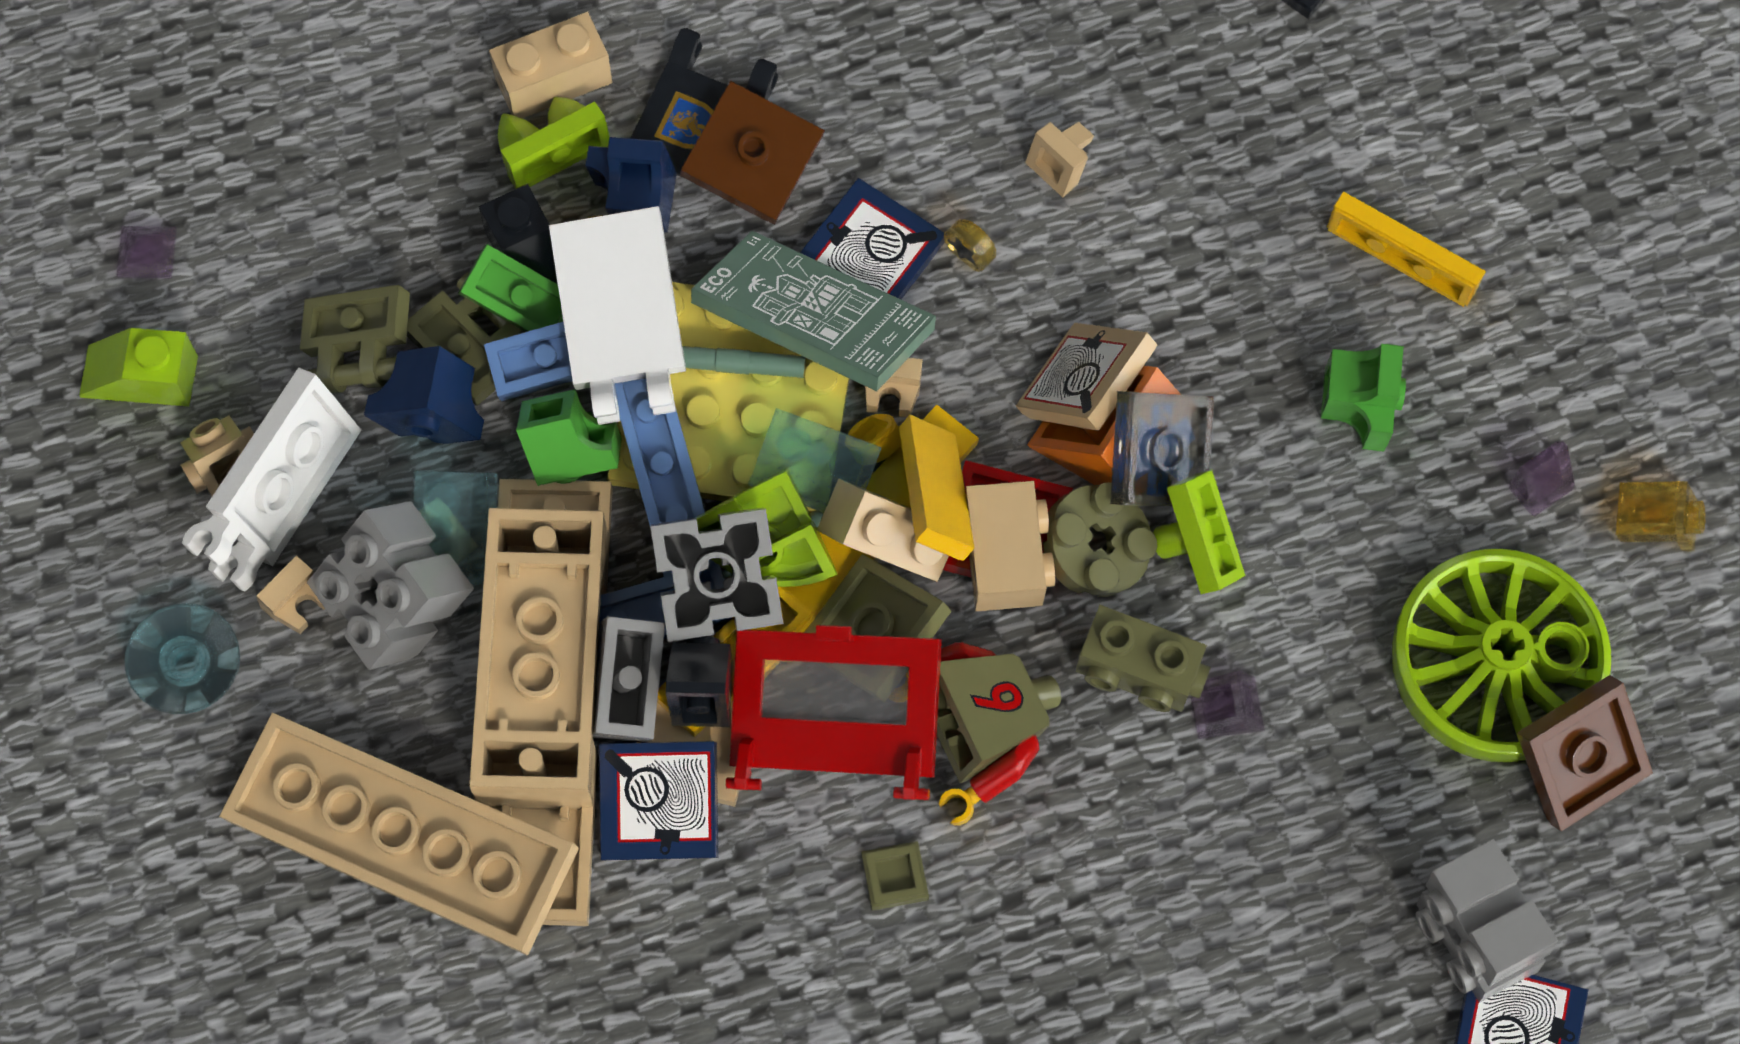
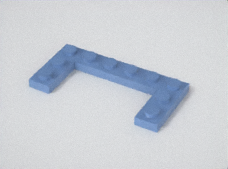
(655, 445)

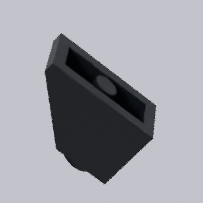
(520, 230)
(699, 683)

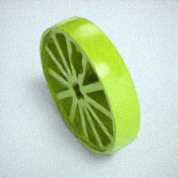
(1481, 634)

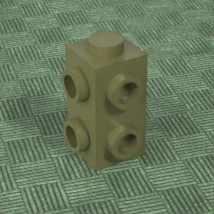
(1142, 661)

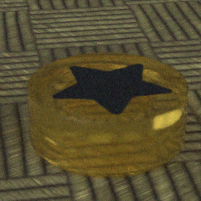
(970, 244)

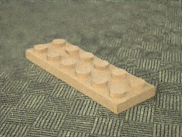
(400, 833)

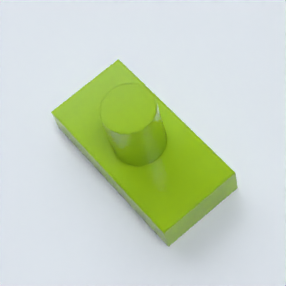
(1201, 533)

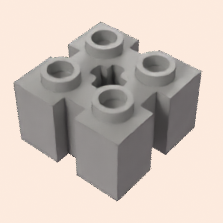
(389, 585)
(745, 594)
(1484, 922)

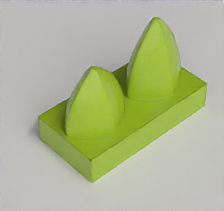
(537, 154)

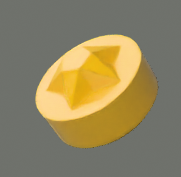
(879, 430)

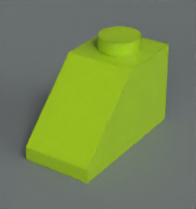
(141, 367)

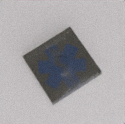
(1158, 444)

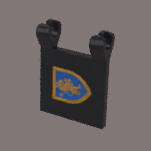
(687, 99)

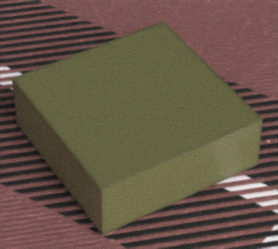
(895, 875)

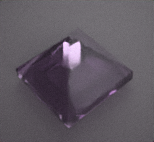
(146, 252)

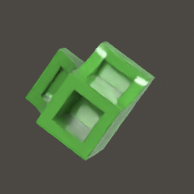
(1365, 392)
(565, 439)

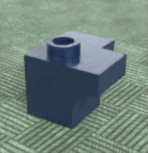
(635, 175)
(428, 398)

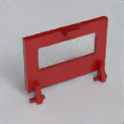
(835, 705)

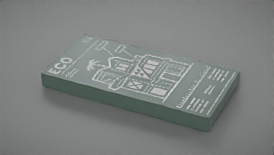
(813, 310)

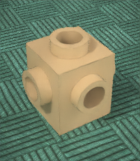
(213, 451)

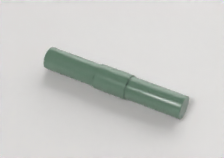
(744, 362)

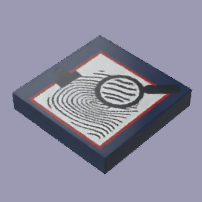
(875, 240)
(659, 800)
(1524, 1013)

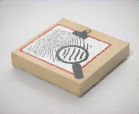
(1084, 375)

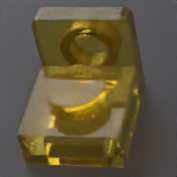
(1659, 513)

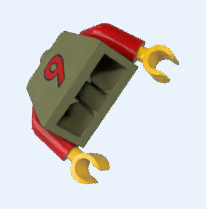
(989, 720)

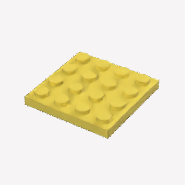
(730, 412)

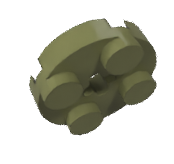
(1127, 536)

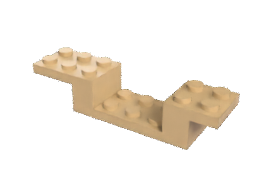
(540, 667)

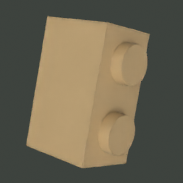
(551, 63)
(878, 529)
(1007, 549)

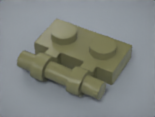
(355, 322)
(453, 328)

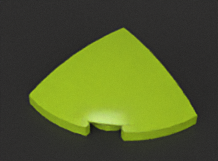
(796, 544)

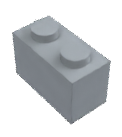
(627, 679)

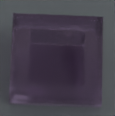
(1544, 479)
(1228, 706)

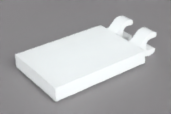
(618, 307)
(274, 481)

